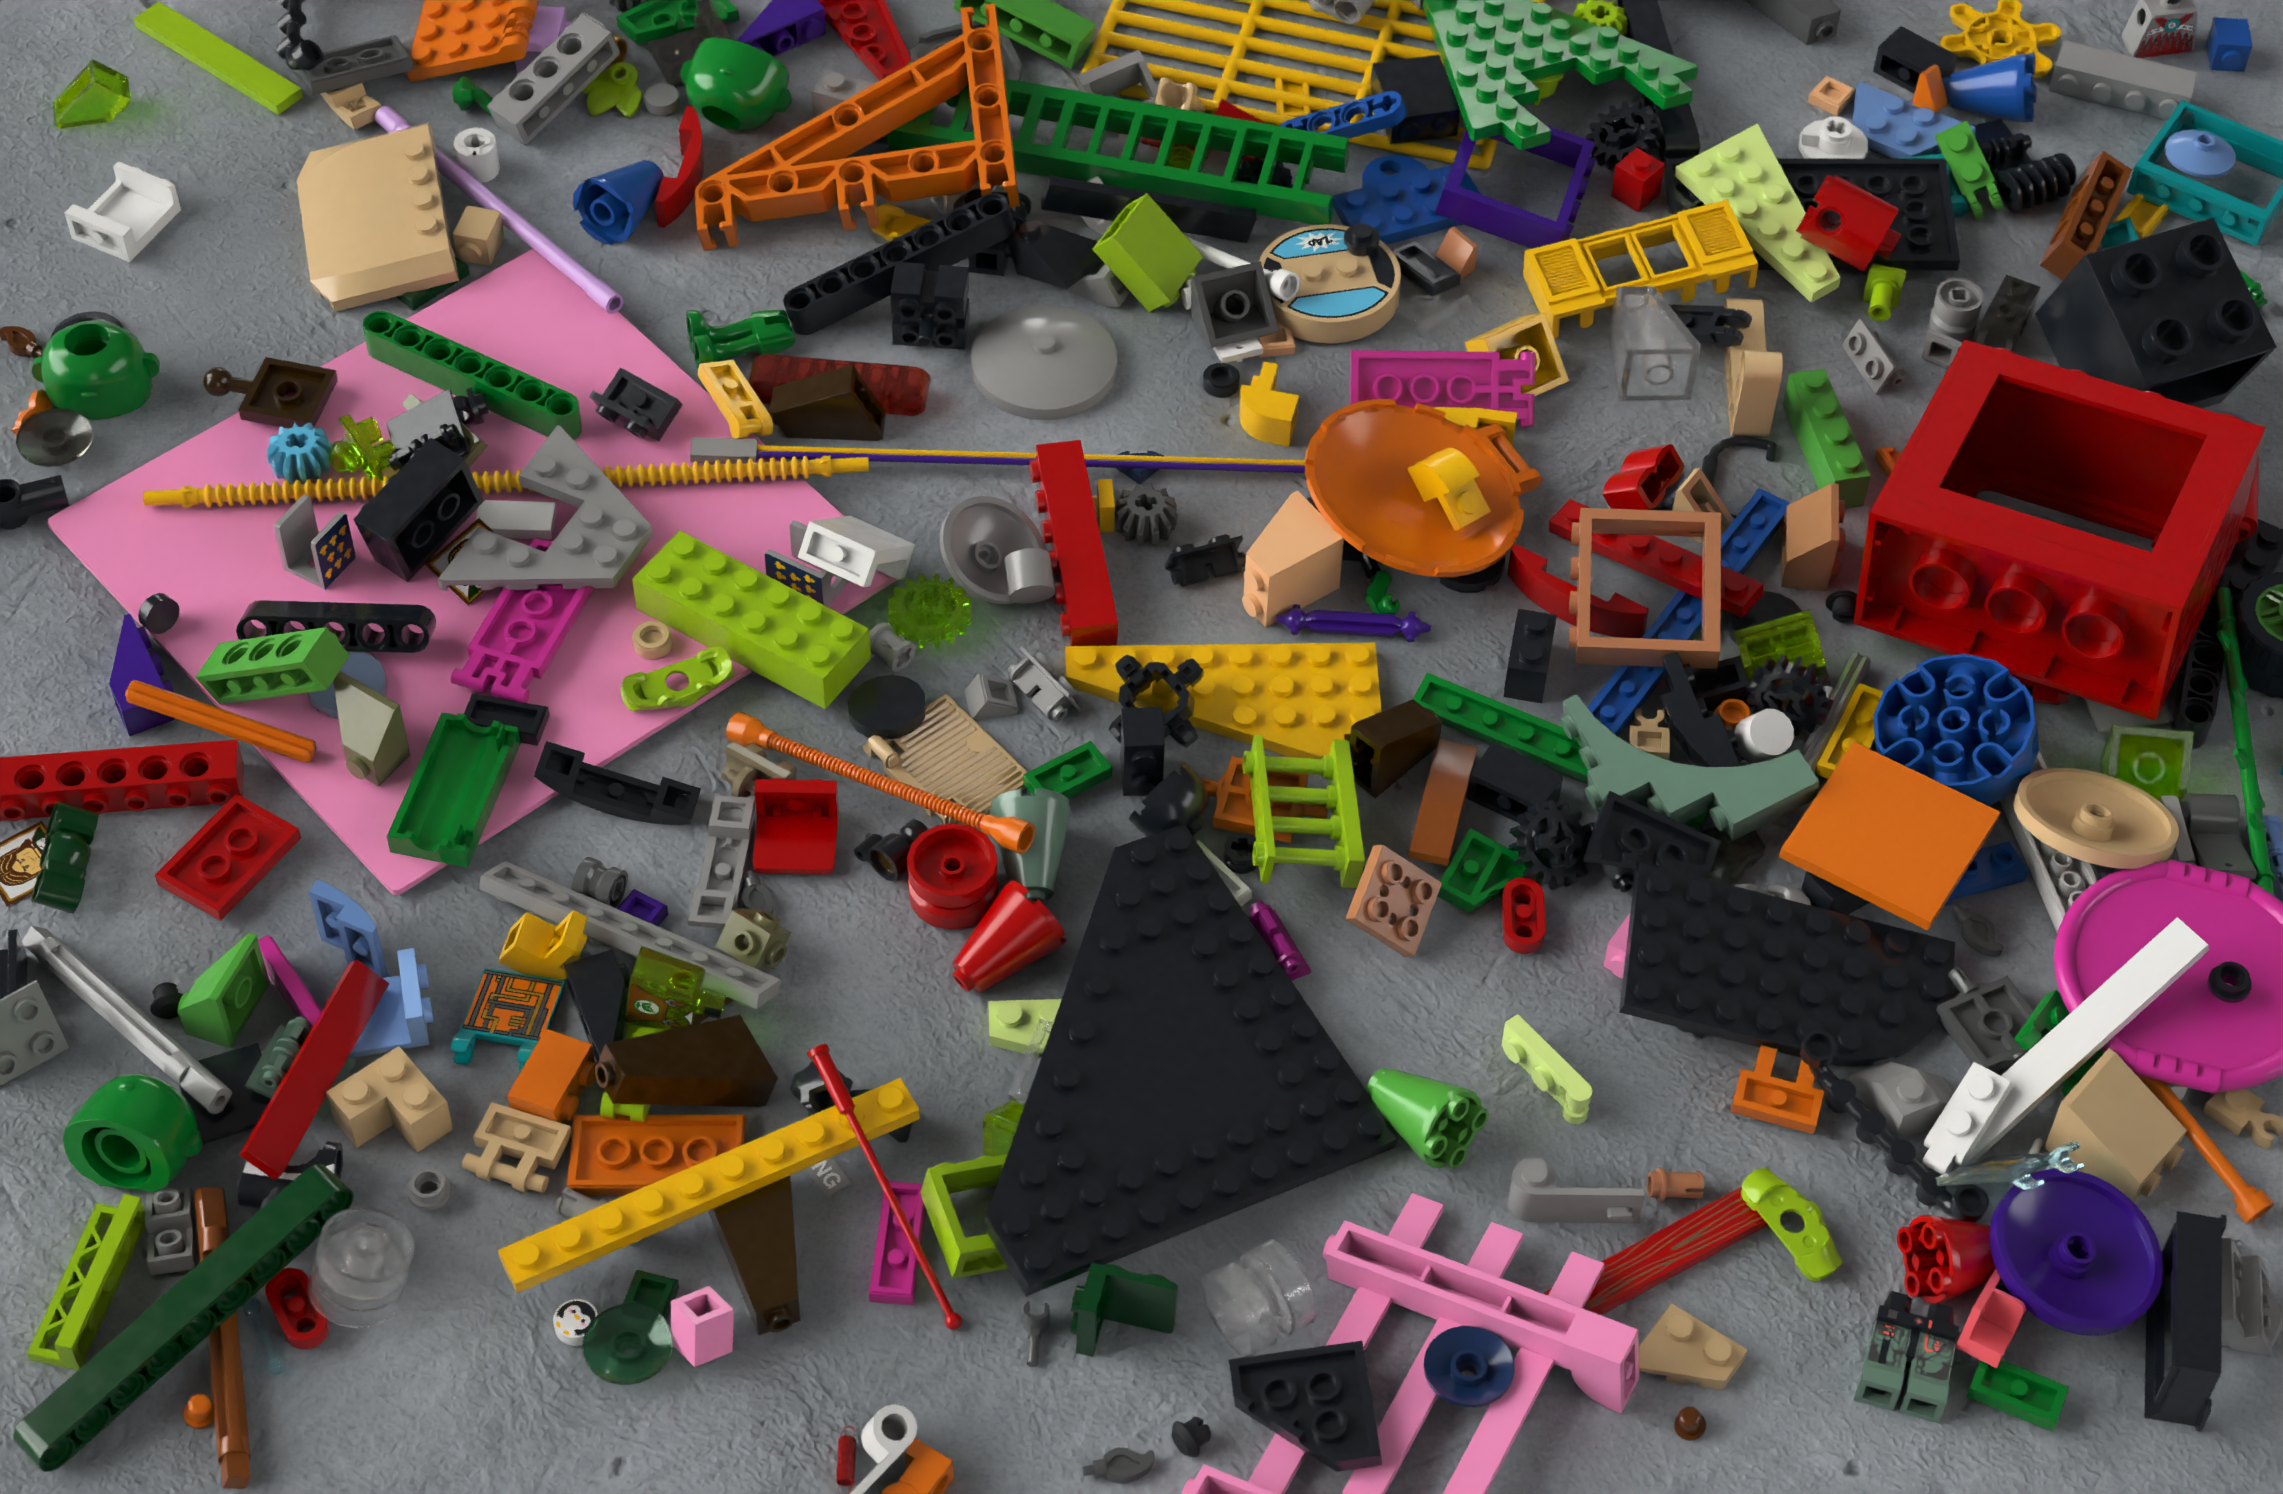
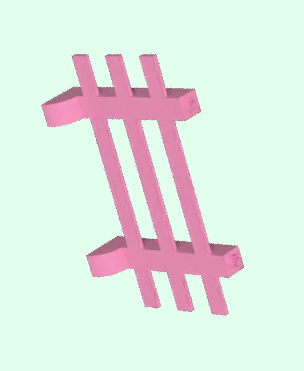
(1539, 1326)

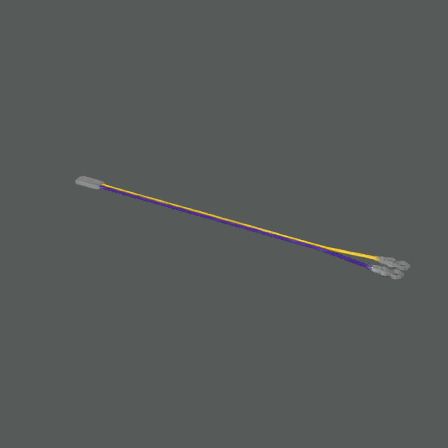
(744, 449)

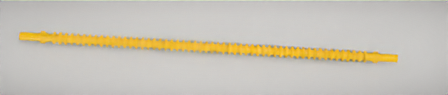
(822, 466)

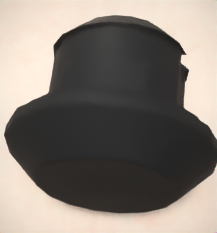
(1842, 605)
(165, 1001)
(1190, 1436)

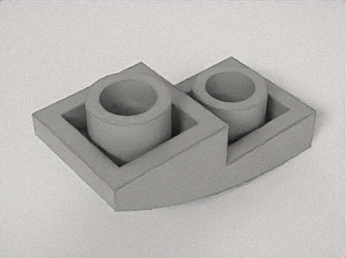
(170, 1231)

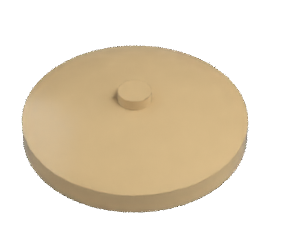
(2096, 818)

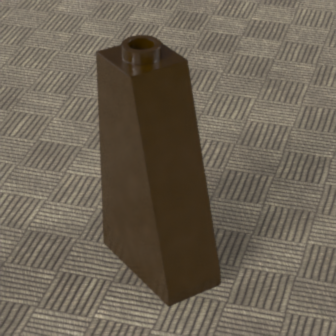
(688, 1066)
(762, 1253)

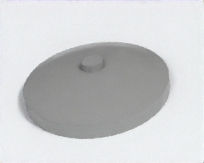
(1044, 362)

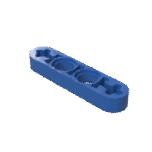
(1342, 114)

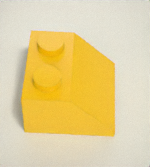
(1526, 334)

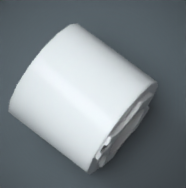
(477, 153)
(1764, 735)

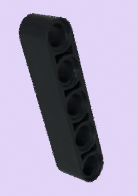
(352, 617)
(2200, 679)

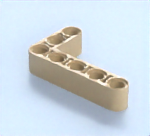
(1751, 375)

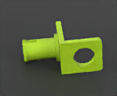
(1883, 290)

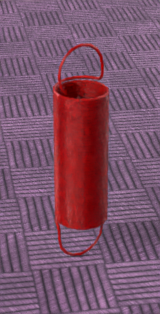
(846, 1460)

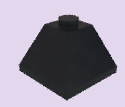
(1052, 254)

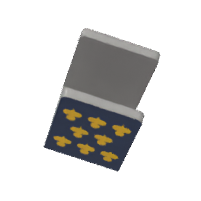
(301, 542)
(800, 577)

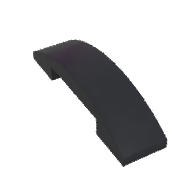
(614, 792)

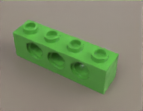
(273, 666)

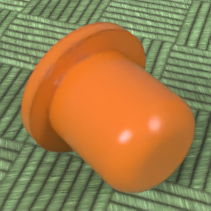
(199, 1411)

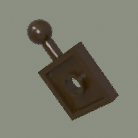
(276, 379)

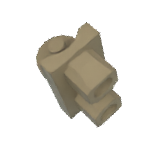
(750, 763)

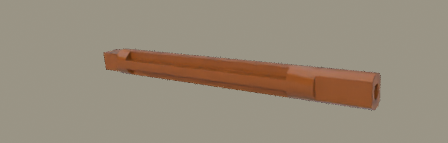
(224, 1354)

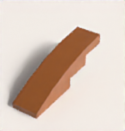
(1442, 802)

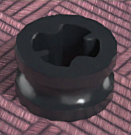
(1237, 842)

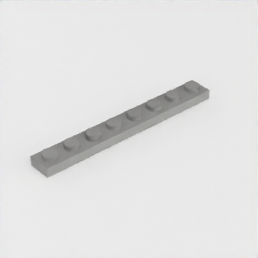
(628, 933)

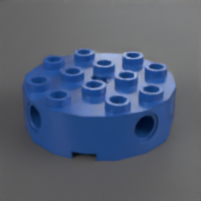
(1960, 725)

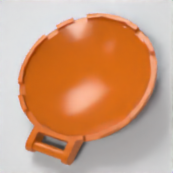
(1369, 498)

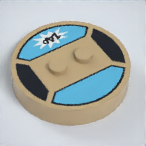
(1338, 292)

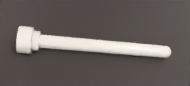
(1280, 282)

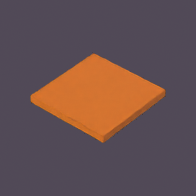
(1890, 835)

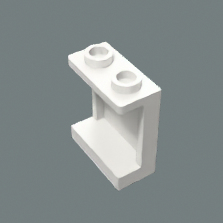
(126, 213)
(855, 549)

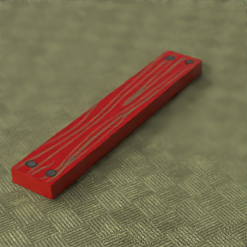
(1673, 1251)

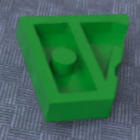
(1478, 872)

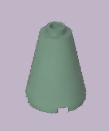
(1040, 864)

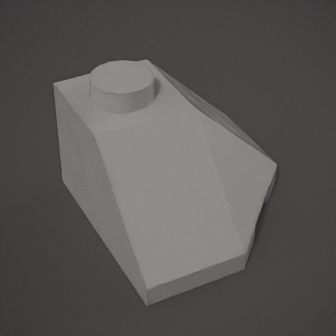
(1904, 1095)

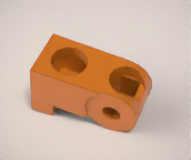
(925, 1472)

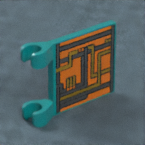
(508, 1011)

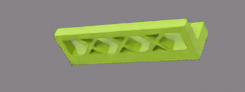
(95, 1291)

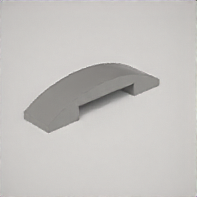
(723, 862)

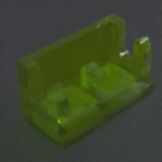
(1786, 636)

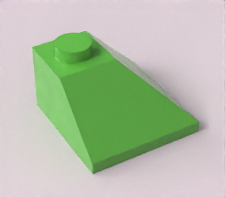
(226, 994)

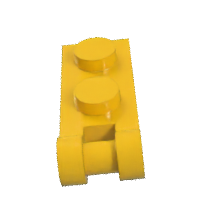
(735, 399)

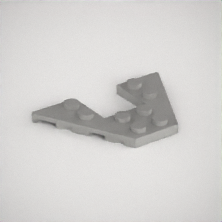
(590, 549)

